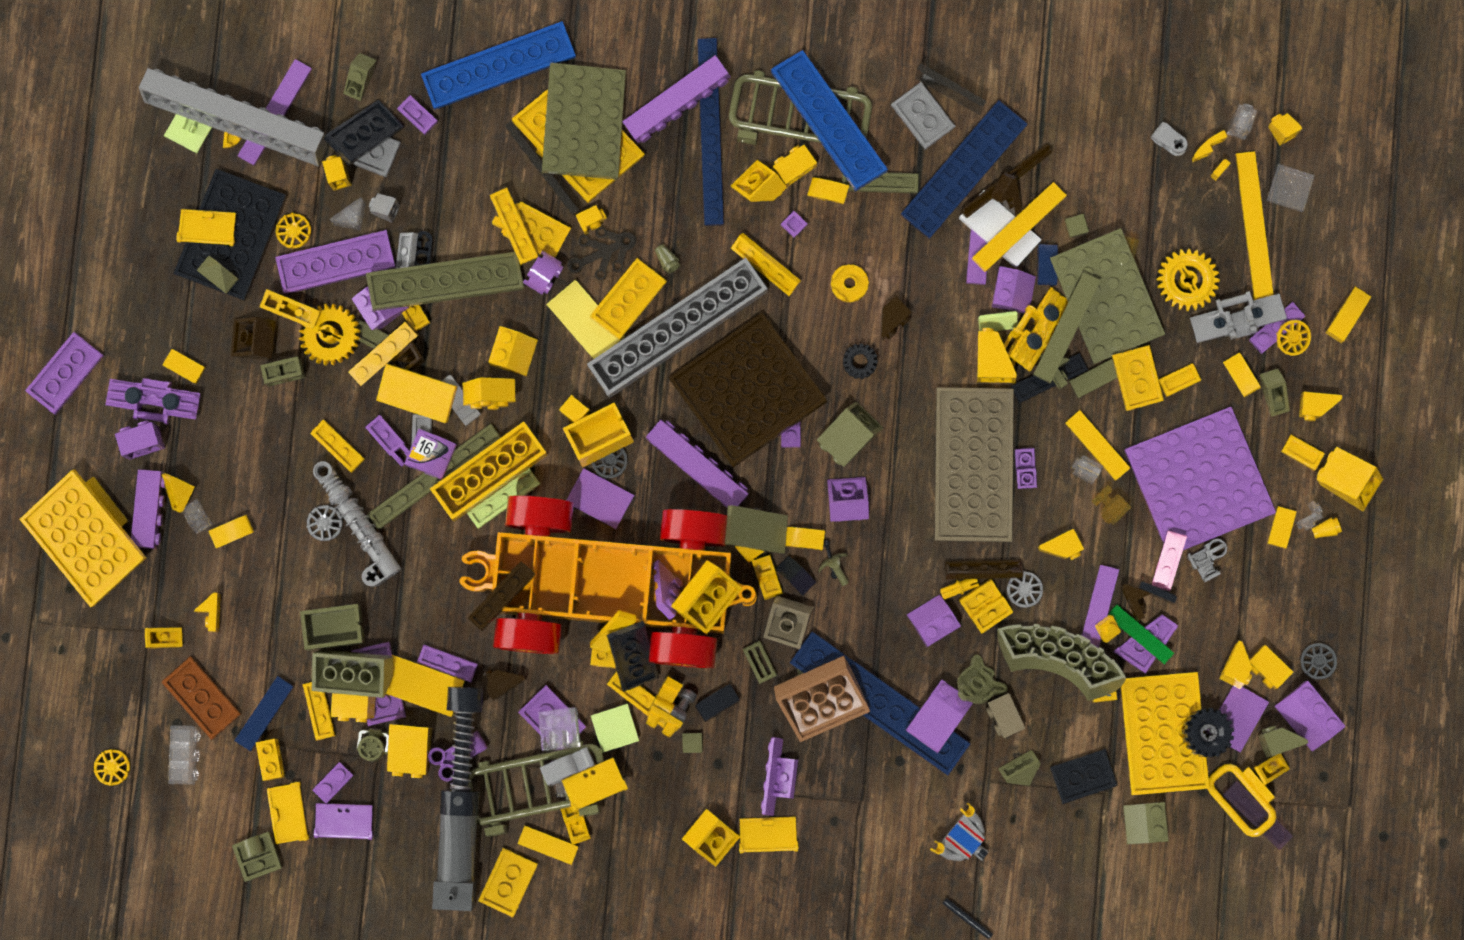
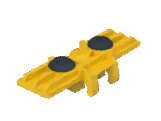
(1046, 317)

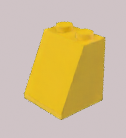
(992, 359)
(1350, 478)
(408, 750)

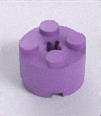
(543, 272)

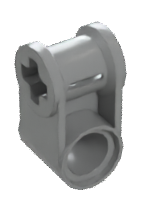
(1167, 138)

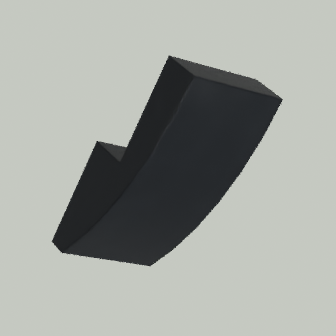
(717, 702)

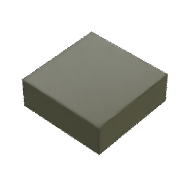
(1076, 225)
(692, 742)

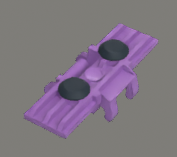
(156, 393)

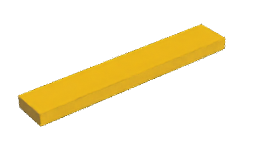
(1019, 227)

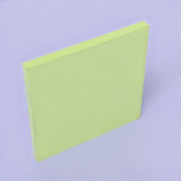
(187, 133)
(614, 728)

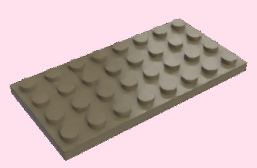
(974, 464)

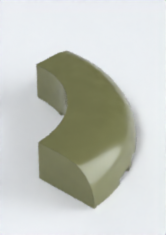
(1062, 654)

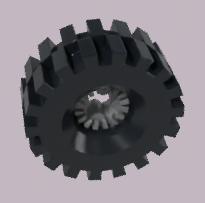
(1218, 726)

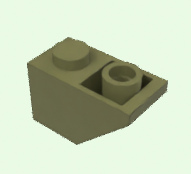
(359, 76)

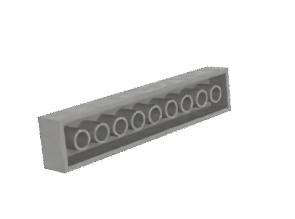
(233, 116)
(677, 328)

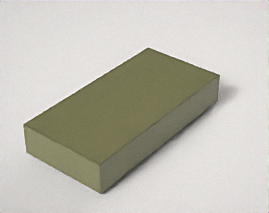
(370, 337)

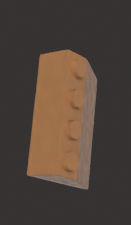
(821, 699)

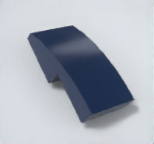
(1045, 272)

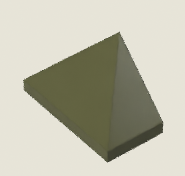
(217, 274)
(1021, 769)

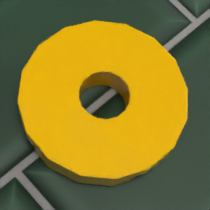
(849, 294)

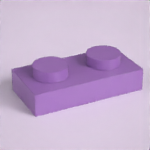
(417, 115)
(333, 782)

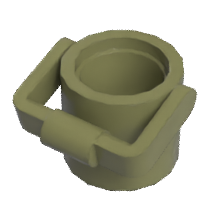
(371, 747)

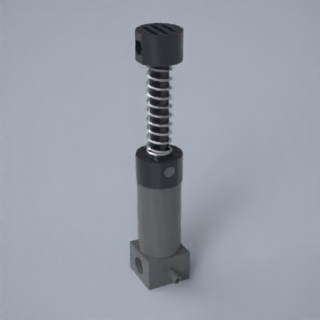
(458, 812)

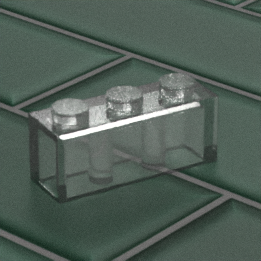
(183, 755)

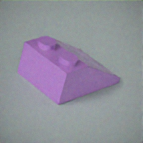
(938, 716)

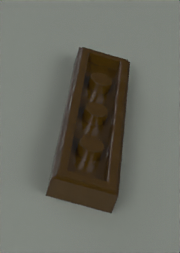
(983, 569)
(501, 596)

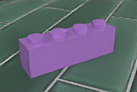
(147, 509)

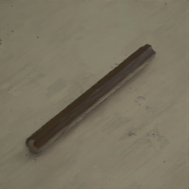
(1017, 172)

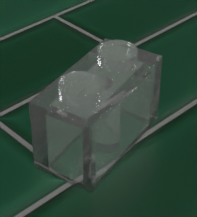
(1242, 121)

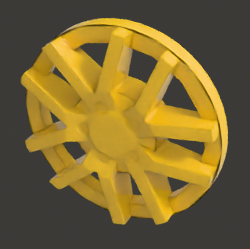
(293, 231)
(1293, 337)
(112, 767)

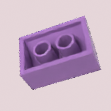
(1309, 715)

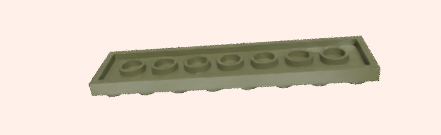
(444, 281)

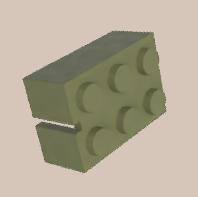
(332, 627)

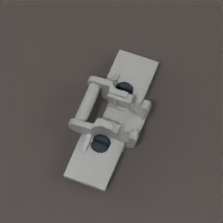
(1239, 324)

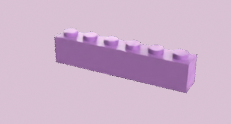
(677, 99)
(693, 463)

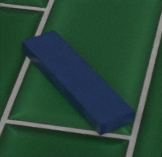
(264, 713)

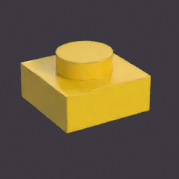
(1107, 628)

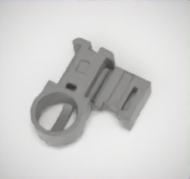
(1204, 563)

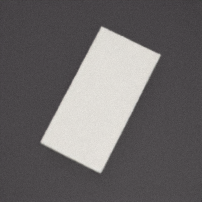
(991, 220)

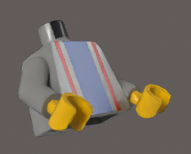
(963, 838)

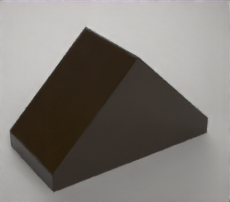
(408, 358)

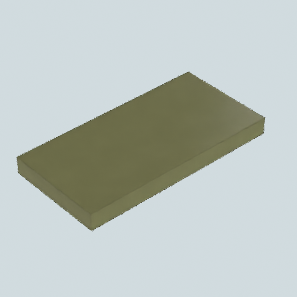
(756, 529)

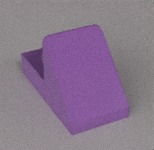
(791, 437)

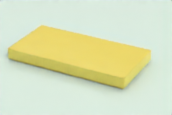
(574, 309)

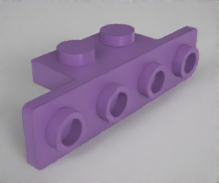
(779, 778)

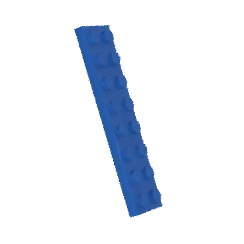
(498, 65)
(829, 120)

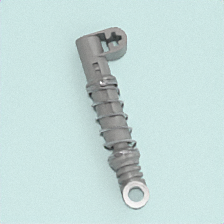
(359, 523)

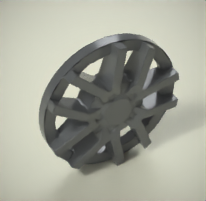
(610, 462)
(1318, 661)

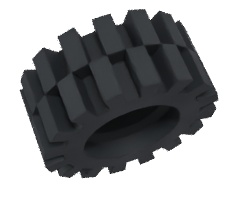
(863, 350)

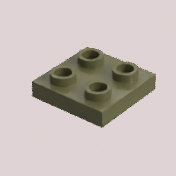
(257, 856)

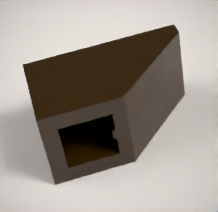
(893, 316)

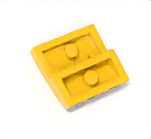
(985, 606)

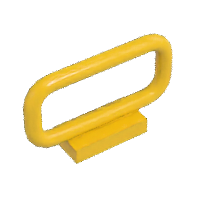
(1255, 787)

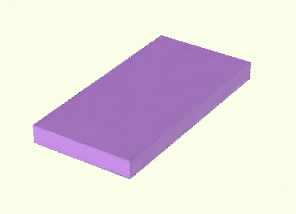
(64, 373)
(389, 707)

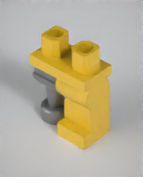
(665, 710)

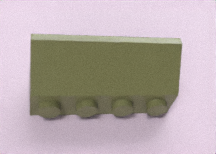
(351, 673)

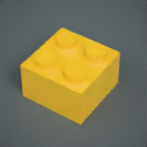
(488, 393)

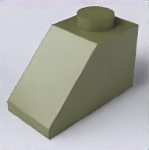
(1275, 392)

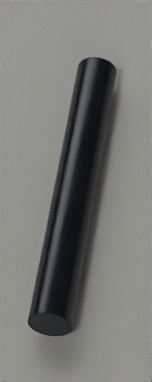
(967, 918)

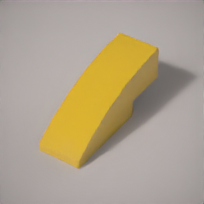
(1348, 315)

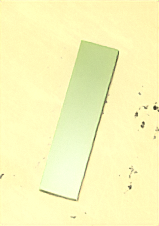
(498, 501)

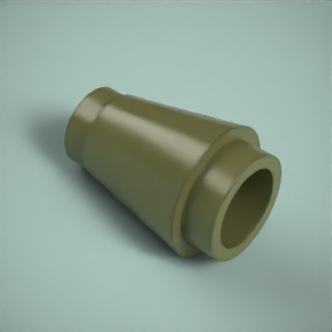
(667, 259)

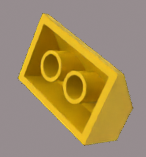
(706, 597)

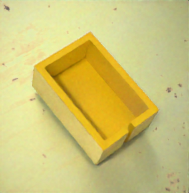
(598, 435)

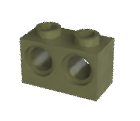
(282, 371)

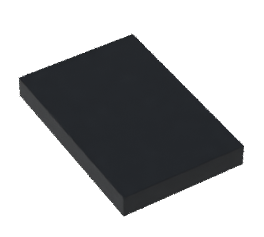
(1083, 776)

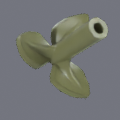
(834, 563)

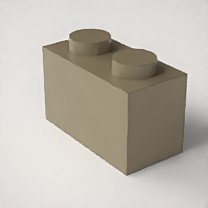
(1005, 716)

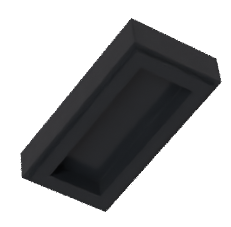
(1157, 592)

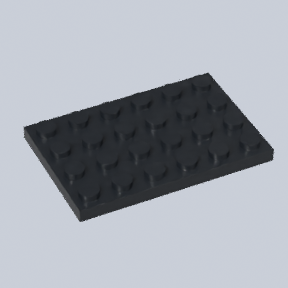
(256, 217)

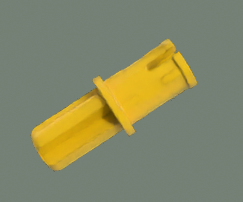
(958, 587)

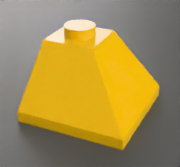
(759, 183)

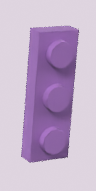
(1267, 335)

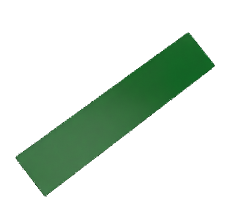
(1141, 635)

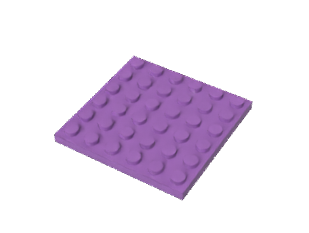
(1200, 479)

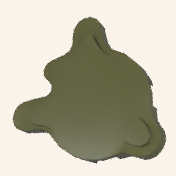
(977, 684)

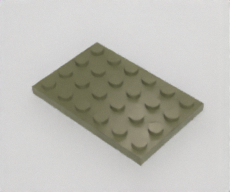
(583, 121)
(1121, 307)

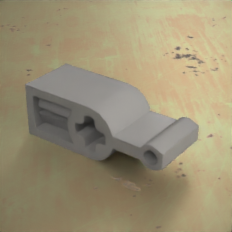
(465, 413)
(567, 766)

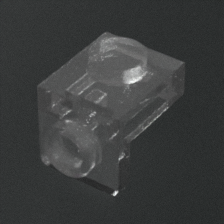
(196, 516)
(1309, 521)

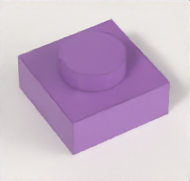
(794, 224)

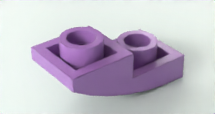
(1025, 468)

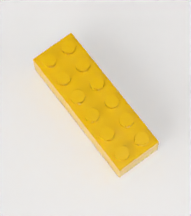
(488, 471)

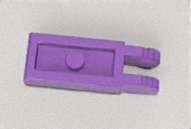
(387, 438)

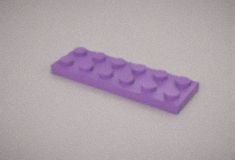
(335, 262)

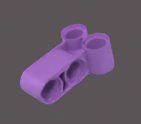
(477, 747)

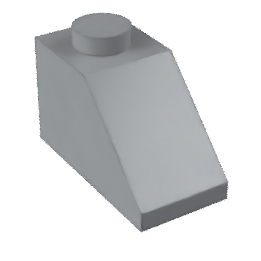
(384, 207)

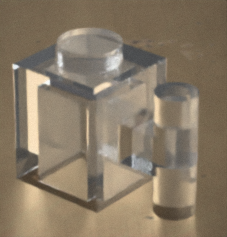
(1086, 469)

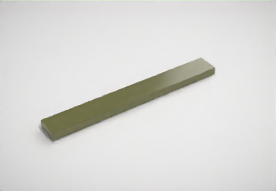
(421, 485)

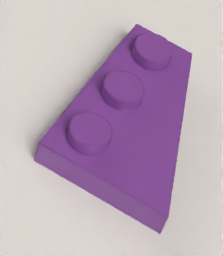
(668, 589)
(1136, 654)

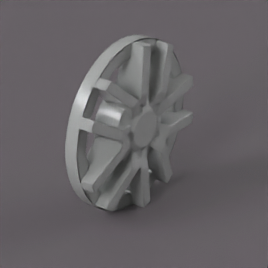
(324, 523)
(1025, 590)

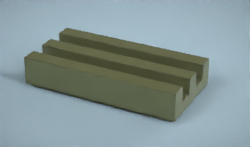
(766, 676)

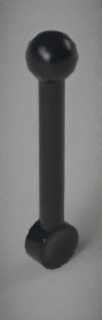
(826, 543)

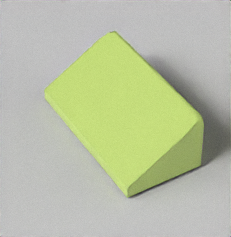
(998, 321)

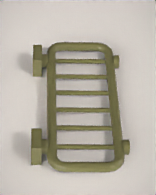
(748, 135)
(495, 820)

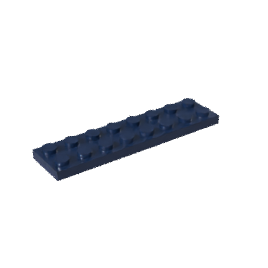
(964, 169)

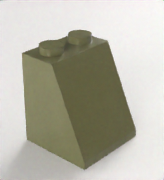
(849, 434)

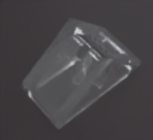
(351, 216)

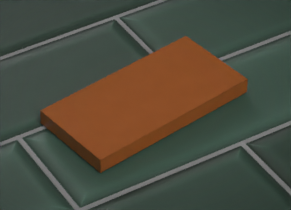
(201, 698)

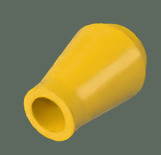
(1327, 528)

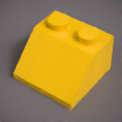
(512, 351)
(711, 838)

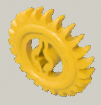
(1197, 295)
(346, 342)

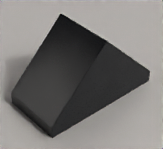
(795, 575)

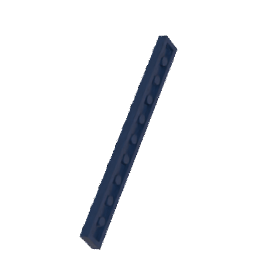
(710, 144)

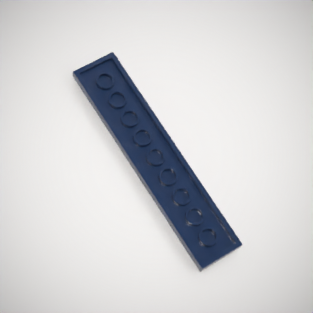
(887, 707)

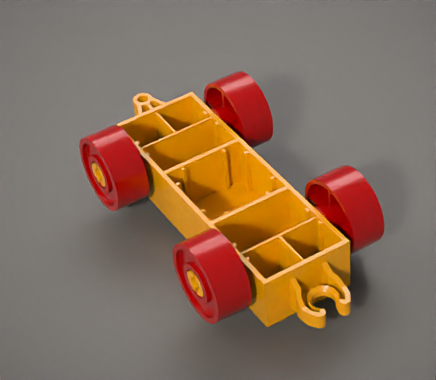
(600, 578)

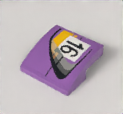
(430, 454)

